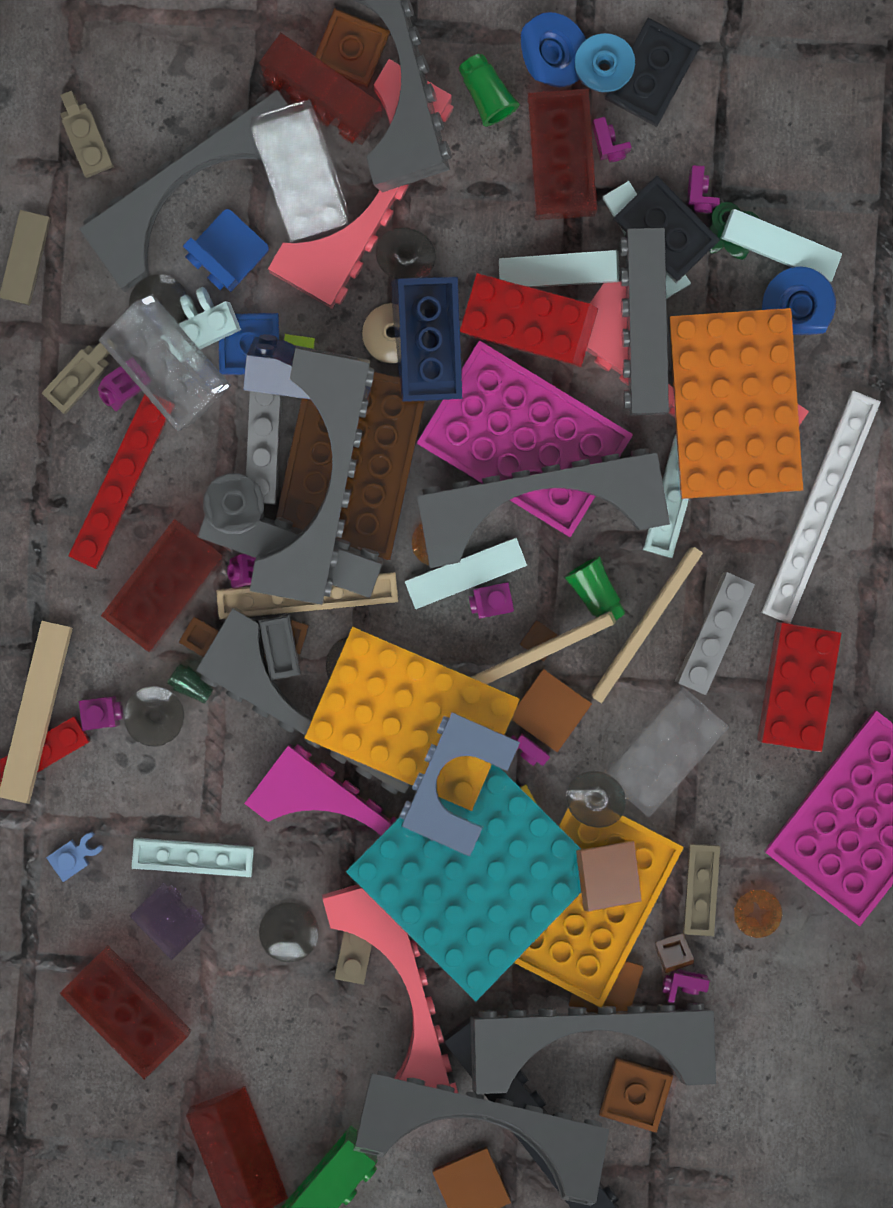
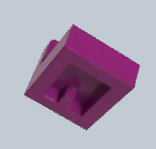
(604, 137)
(697, 185)
(117, 388)
(241, 570)
(491, 600)
(100, 713)
(531, 751)
(689, 981)

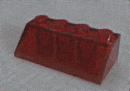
(236, 1151)

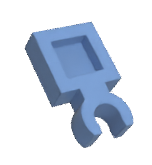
(71, 858)

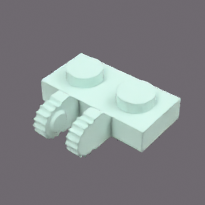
(211, 324)

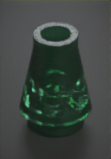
(188, 682)

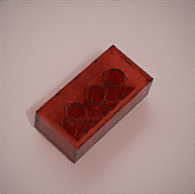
(331, 95)
(561, 154)
(163, 586)
(126, 1012)

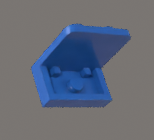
(226, 250)

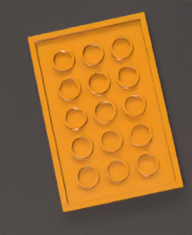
(388, 708)
(589, 948)

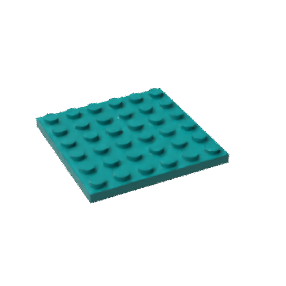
(481, 907)

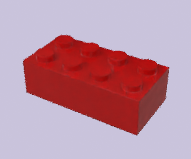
(529, 319)
(799, 687)

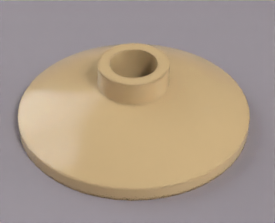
(375, 336)

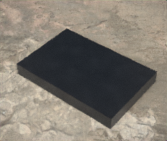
(660, 66)
(685, 234)

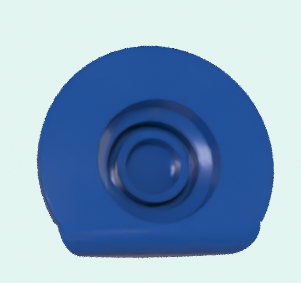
(550, 48)
(807, 295)

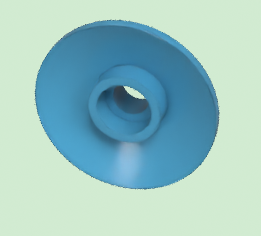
(608, 50)

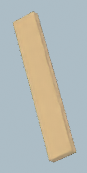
(263, 604)
(646, 624)
(546, 648)
(35, 712)

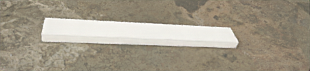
(820, 507)

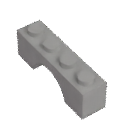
(263, 443)
(715, 634)

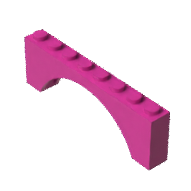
(302, 785)

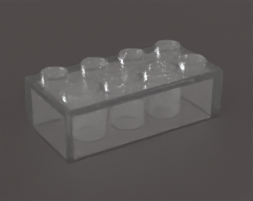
(300, 170)
(164, 362)
(666, 750)

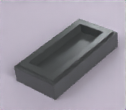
(280, 647)

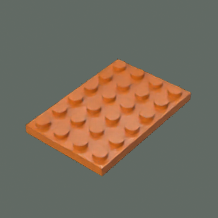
(736, 403)

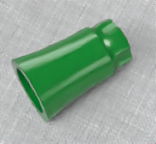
(487, 90)
(595, 588)

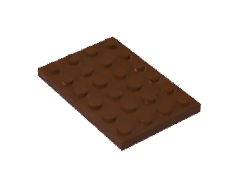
(379, 473)

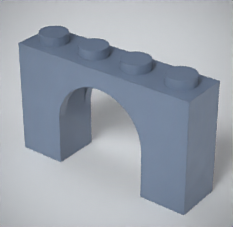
(426, 812)

